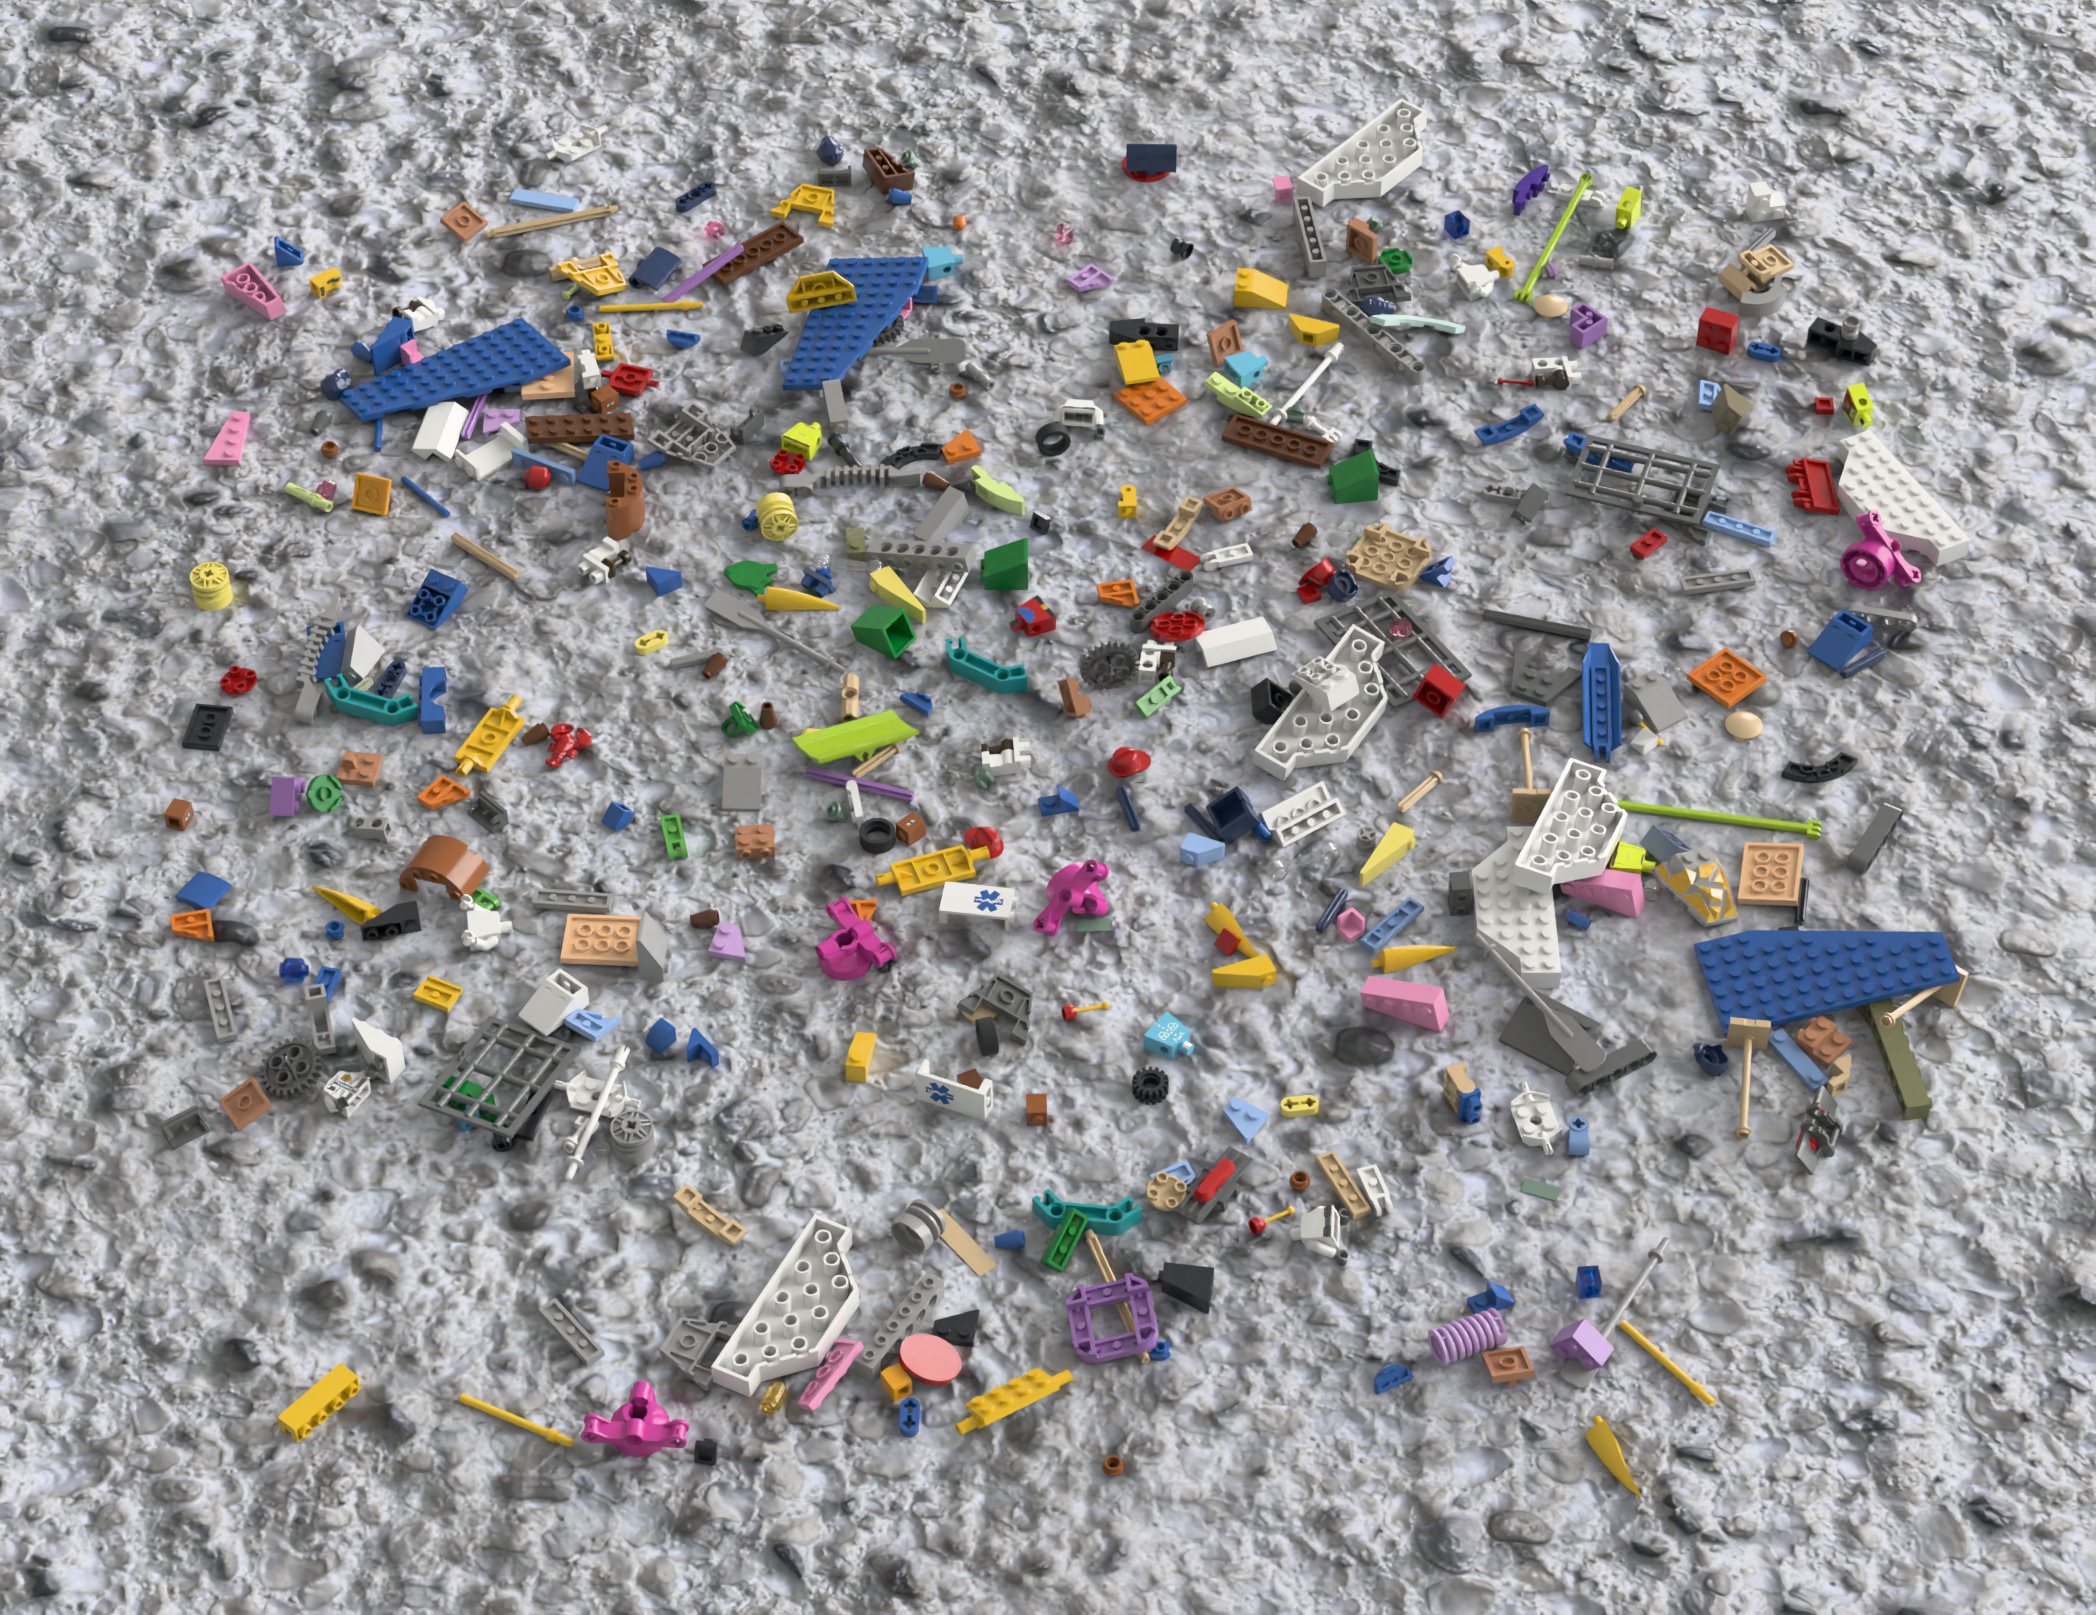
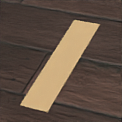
(966, 1247)

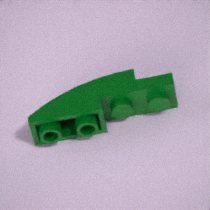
(471, 1090)

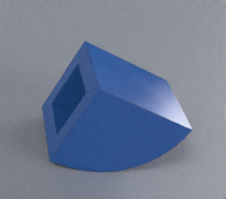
(617, 816)
(661, 1036)

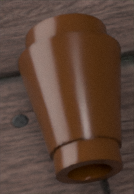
(934, 481)
(1305, 534)
(715, 664)
(767, 716)
(536, 734)
(706, 918)

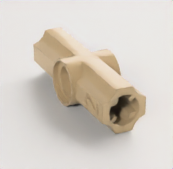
(583, 264)
(850, 699)

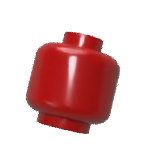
(538, 477)

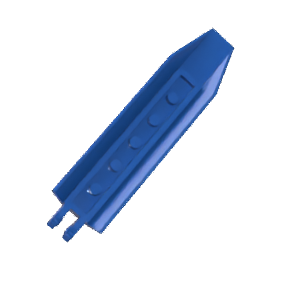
(1601, 700)

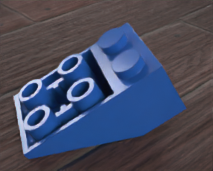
(386, 349)
(603, 450)
(436, 599)
(1841, 640)
(332, 655)

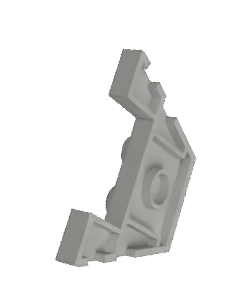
(689, 1344)

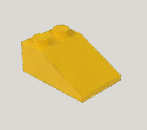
(1259, 290)
(1136, 362)

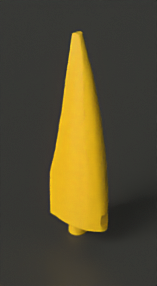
(788, 600)
(354, 908)
(1222, 918)
(1406, 956)
(1608, 1450)

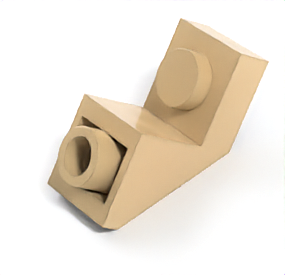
(1840, 1076)

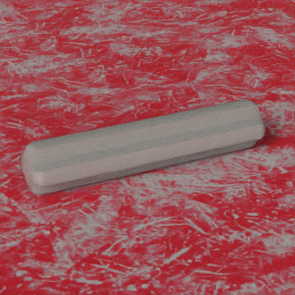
(693, 659)

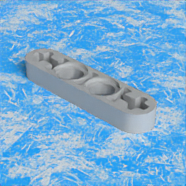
(1490, 491)
(1882, 614)

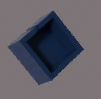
(1233, 815)

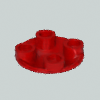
(787, 462)
(238, 680)

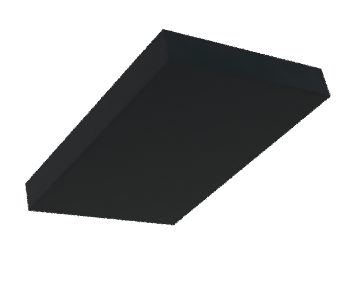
(207, 727)

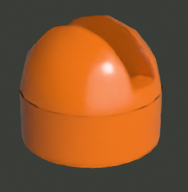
(959, 222)

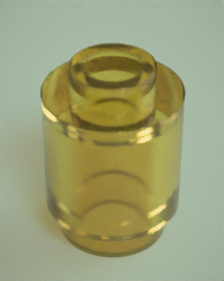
(774, 1397)

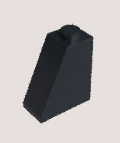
(1188, 1284)

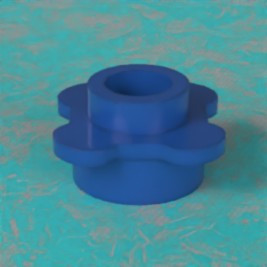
(574, 313)
(334, 930)
(1163, 1354)

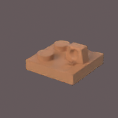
(463, 222)
(1224, 342)
(359, 768)
(245, 1103)
(1508, 1365)

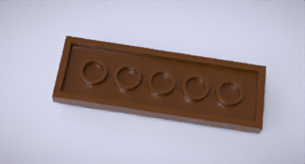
(758, 252)
(578, 427)
(1277, 441)

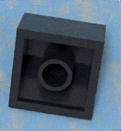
(1269, 701)

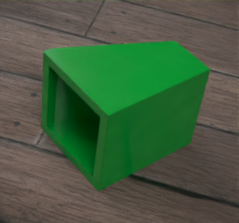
(1354, 479)
(1006, 567)
(884, 630)

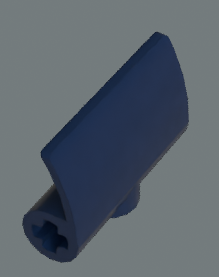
(1151, 158)
(655, 269)

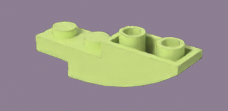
(1239, 399)
(997, 494)

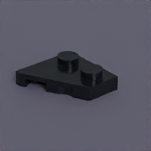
(958, 1329)

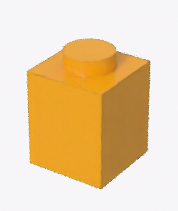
(896, 1382)

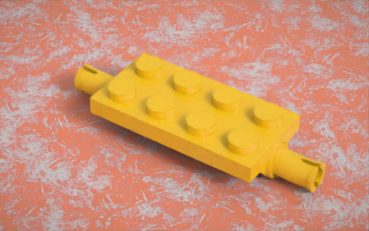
(490, 738)
(933, 869)
(1010, 1398)

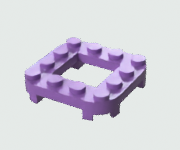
(1106, 1294)

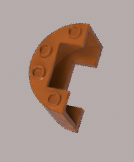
(626, 503)
(445, 862)

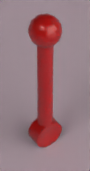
(1530, 382)

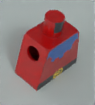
(1033, 618)

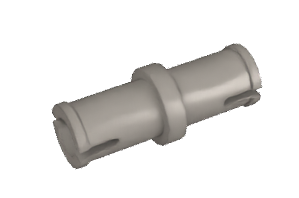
(1596, 262)
(980, 376)

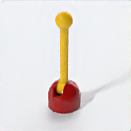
(1070, 1012)
(1258, 1224)

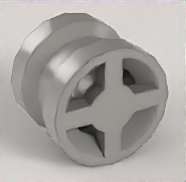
(1366, 838)

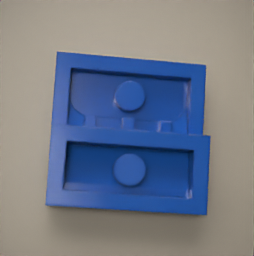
(203, 891)

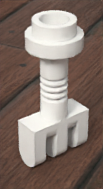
(1331, 435)
(572, 1143)

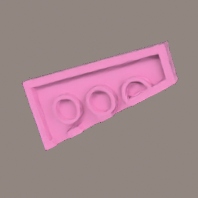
(229, 443)
(827, 1376)

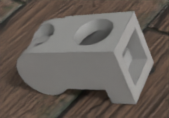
(372, 828)

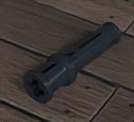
(842, 449)

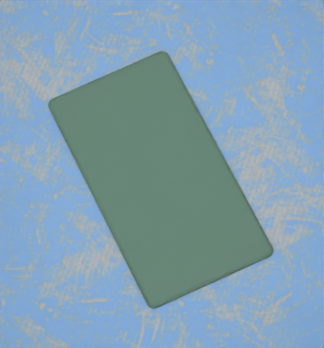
(1093, 924)
(1540, 1189)

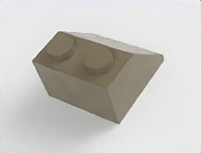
(1729, 410)

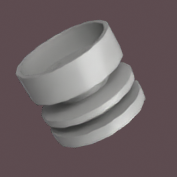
(632, 1137)
(918, 1227)

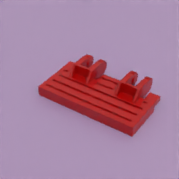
(1815, 486)

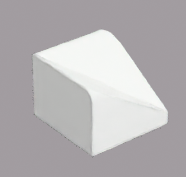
(1644, 741)

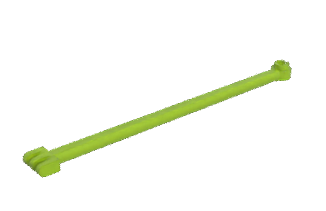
(1526, 291)
(1811, 829)

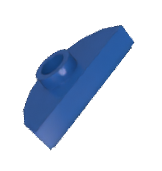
(682, 339)
(918, 701)
(1391, 1376)

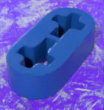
(1763, 352)
(905, 1417)

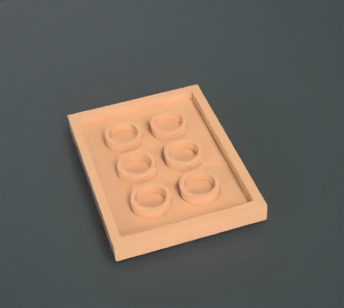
(554, 385)
(1770, 874)
(600, 940)

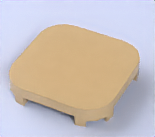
(1388, 558)

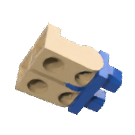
(1462, 1093)

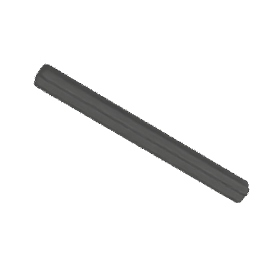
(1537, 624)

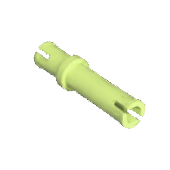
(315, 500)

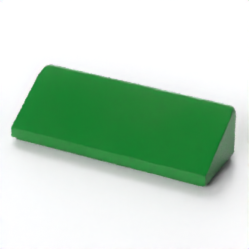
(1064, 1239)

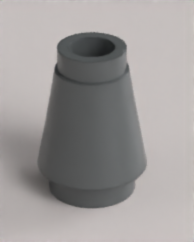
(321, 422)

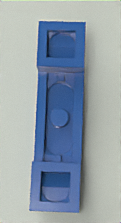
(1528, 417)
(1576, 443)
(1511, 714)

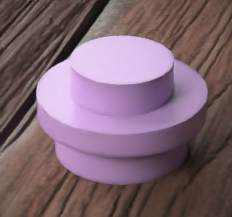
(1551, 270)

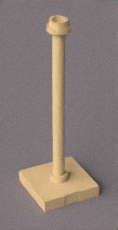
(1527, 802)
(1947, 993)
(1747, 1035)

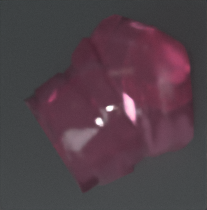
(715, 228)
(1063, 234)
(327, 487)
(1400, 627)

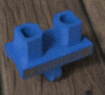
(821, 578)

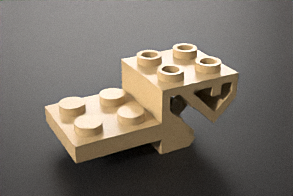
(1755, 270)

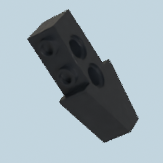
(1159, 336)
(1828, 336)

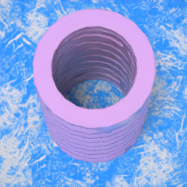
(1467, 1336)

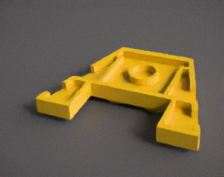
(809, 199)
(596, 280)

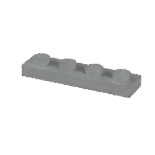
(1717, 581)
(572, 900)
(220, 1009)
(571, 1332)

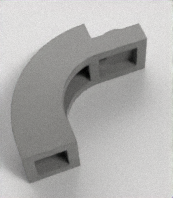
(1764, 303)
(320, 1018)

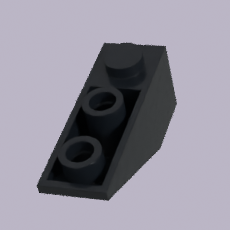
(761, 339)
(396, 920)

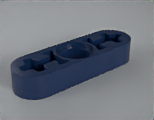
(704, 191)
(389, 675)

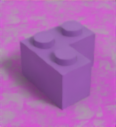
(1586, 325)
(285, 795)
(1583, 1342)

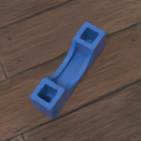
(432, 715)

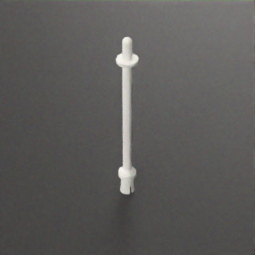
(1331, 356)
(616, 1064)

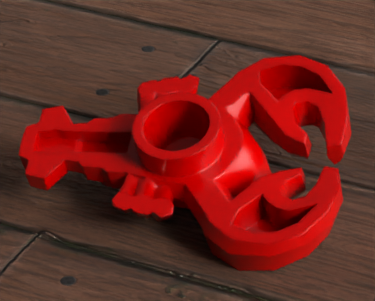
(565, 744)

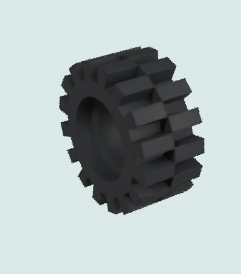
(1150, 1094)

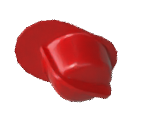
(1318, 574)
(1128, 761)
(984, 836)

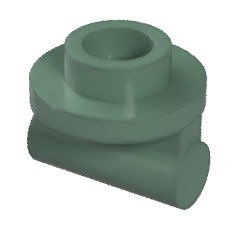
(909, 158)
(1374, 223)
(1295, 414)
(983, 778)
(836, 812)

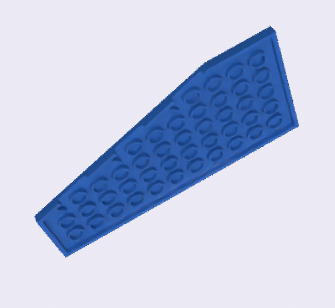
(846, 331)
(472, 368)
(1815, 973)

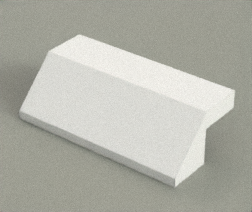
(440, 430)
(939, 588)
(1235, 642)
(1301, 814)

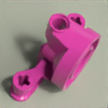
(1876, 558)
(1074, 889)
(853, 947)
(637, 1426)

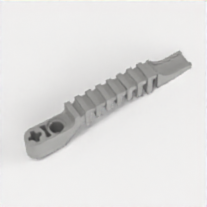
(806, 484)
(310, 699)

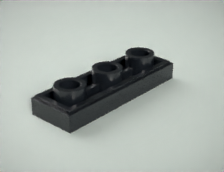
(531, 1125)

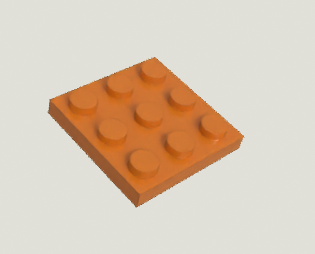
(1150, 400)
(1726, 678)

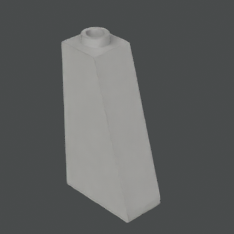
(943, 517)

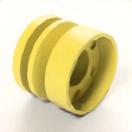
(776, 516)
(211, 586)

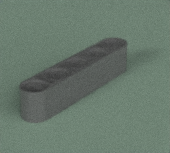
(1161, 601)
(1874, 838)
(1613, 1068)

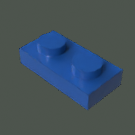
(330, 978)

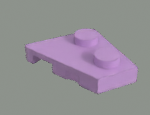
(1090, 278)
(495, 417)
(727, 943)

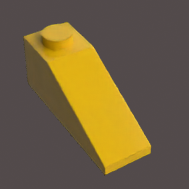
(1250, 973)
(860, 1057)

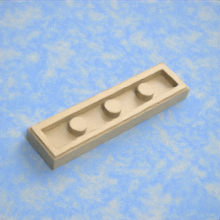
(1343, 1185)

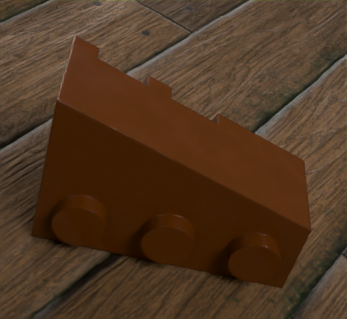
(886, 172)

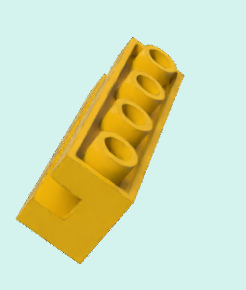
(319, 1402)

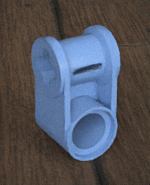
(1577, 1137)

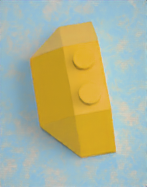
(819, 291)

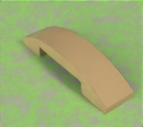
(1180, 524)
(708, 1218)

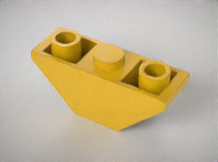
(1312, 331)
(603, 341)

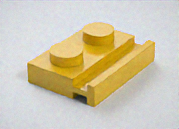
(438, 993)

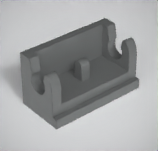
(834, 178)
(748, 427)
(1530, 504)
(488, 813)
(184, 1127)

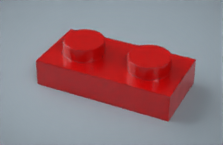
(1648, 543)

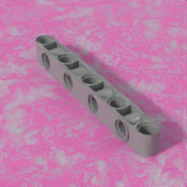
(1373, 336)

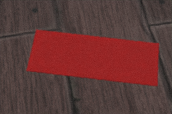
(1176, 556)

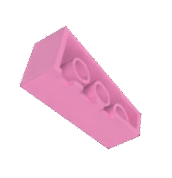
(253, 290)
(1611, 890)
(1407, 1001)

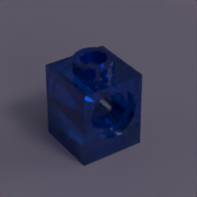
(1457, 224)
(1588, 1282)

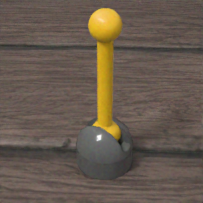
(1636, 719)

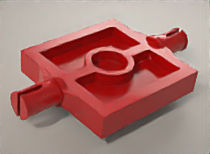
(630, 379)

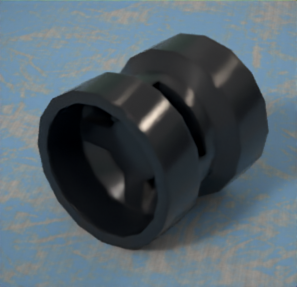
(1180, 247)
(501, 1143)

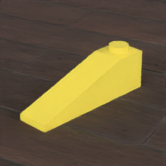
(894, 591)
(1389, 851)

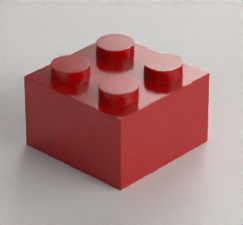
(1717, 330)
(1438, 691)

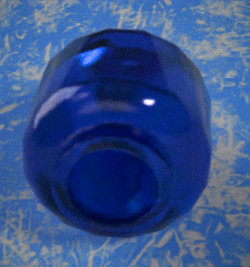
(293, 970)

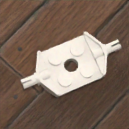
(577, 143)
(583, 1090)
(1535, 1107)

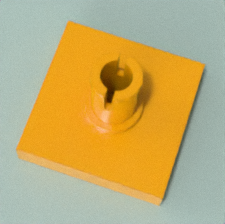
(371, 494)

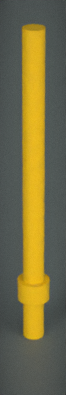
(685, 305)
(1695, 1388)
(551, 1435)

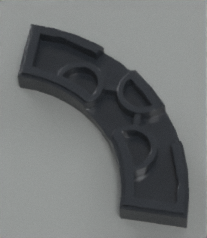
(909, 454)
(1386, 474)
(1831, 770)

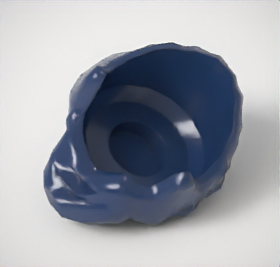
(830, 151)
(1377, 306)
(335, 384)
(1342, 585)
(1711, 1058)

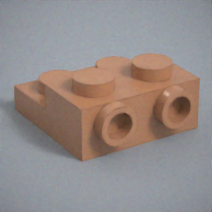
(1361, 241)
(1228, 503)
(1075, 704)
(754, 842)
(1822, 1041)

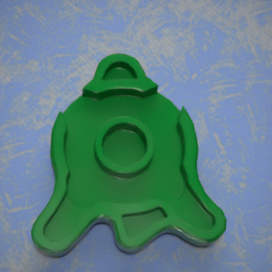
(750, 576)

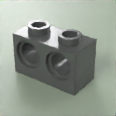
(1459, 893)

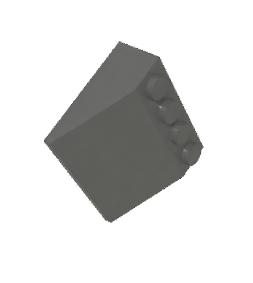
(1530, 1034)

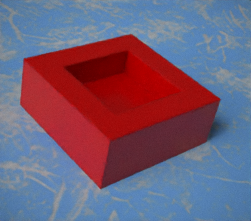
(1824, 406)
(1309, 593)
(1227, 941)

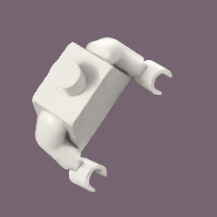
(1474, 280)
(483, 926)

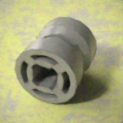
(1850, 327)
(1203, 608)

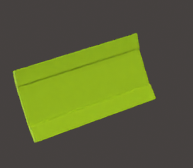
(854, 737)

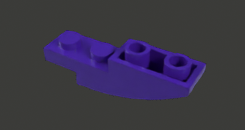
(1529, 187)

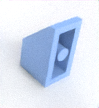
(1200, 850)

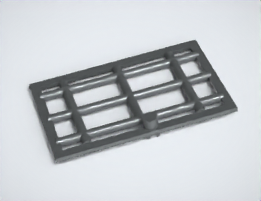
(1636, 498)
(1392, 648)
(467, 1068)

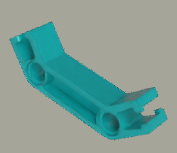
(983, 671)
(370, 706)
(1102, 1219)

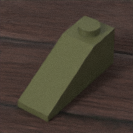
(855, 544)

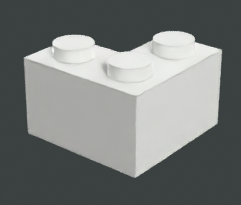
(1763, 204)

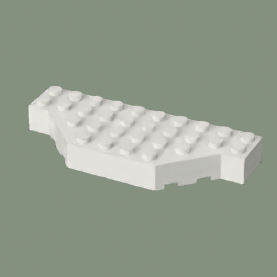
(1370, 159)
(1907, 512)
(1313, 734)
(1572, 832)
(1516, 917)
(795, 1313)

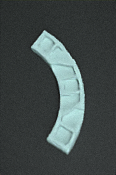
(1394, 320)

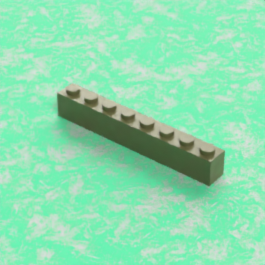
(1899, 1062)

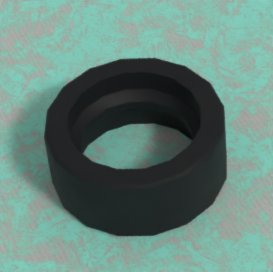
(1056, 448)
(877, 846)
(987, 1036)

